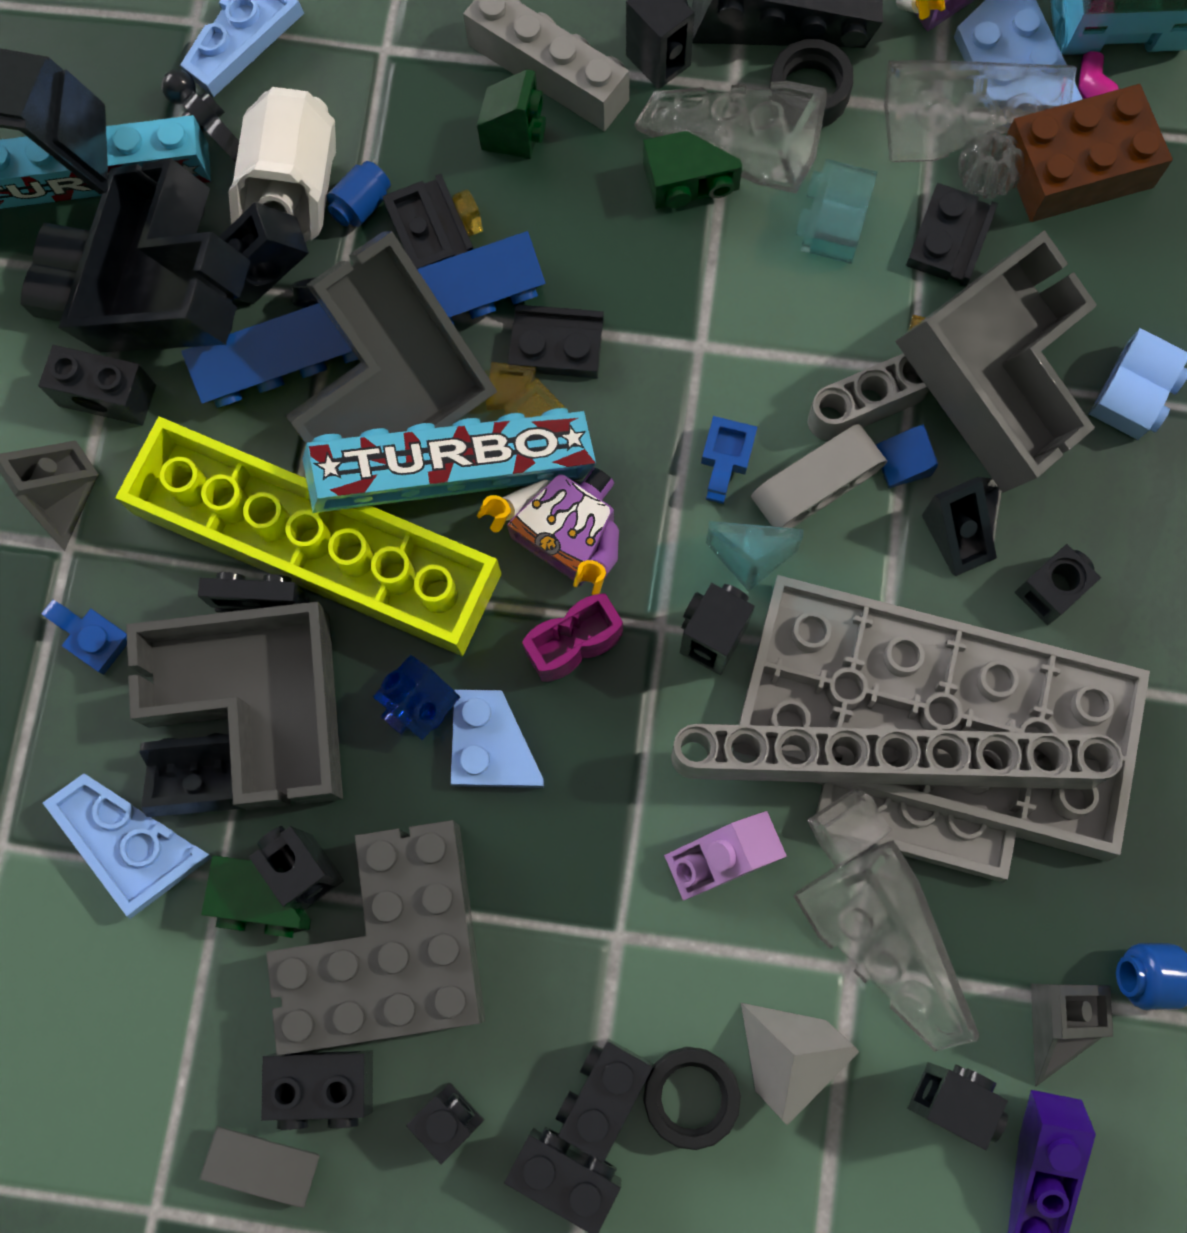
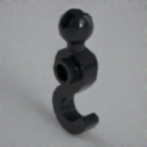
(180, 89)

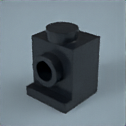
(445, 1123)

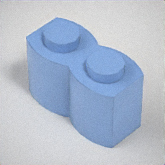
(1141, 384)

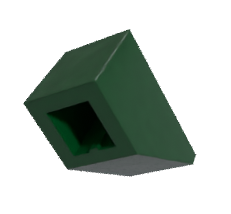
(512, 116)
(687, 169)
(241, 895)

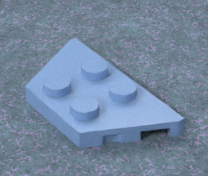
(1009, 34)

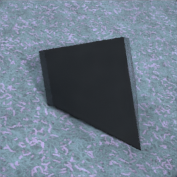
(965, 523)

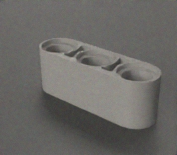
(854, 408)
(819, 478)

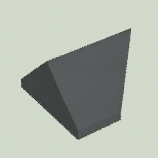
(51, 485)
(1067, 1023)

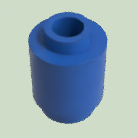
(358, 194)

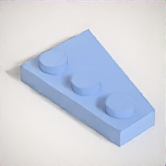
(237, 39)
(121, 845)

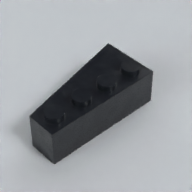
(786, 21)

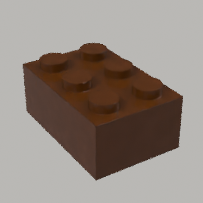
(1089, 152)

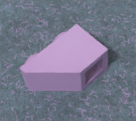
(725, 855)

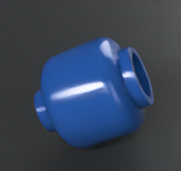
(1154, 976)

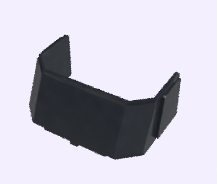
(55, 114)

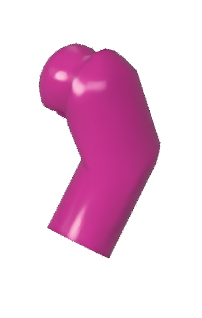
(1092, 80)

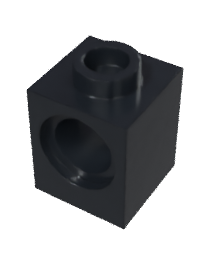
(1044, 597)

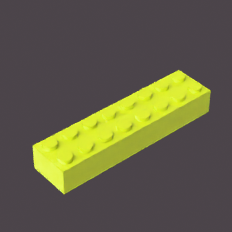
(346, 555)

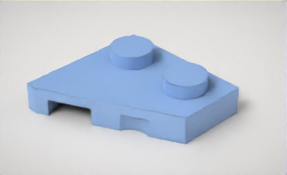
(489, 744)

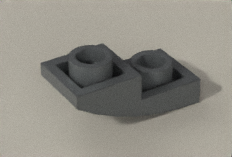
(259, 1167)

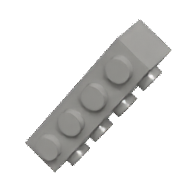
(563, 62)

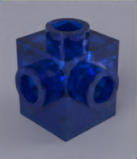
(415, 698)

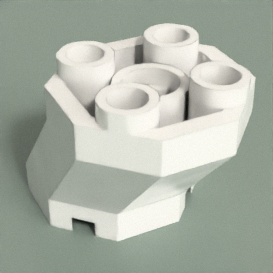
(285, 158)

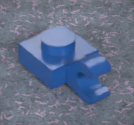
(727, 451)
(90, 638)

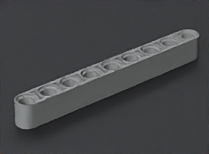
(915, 746)

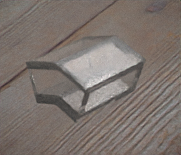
(848, 827)

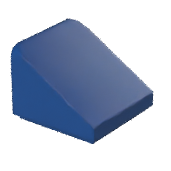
(908, 457)

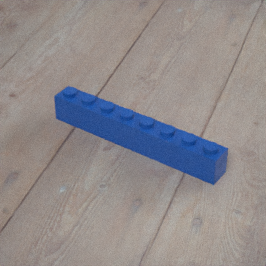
(309, 337)

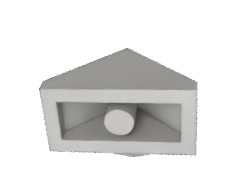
(792, 1057)

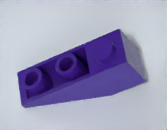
(1050, 1163)

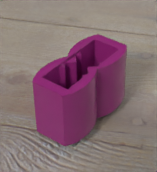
(584, 632)

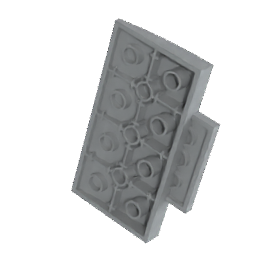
(886, 666)

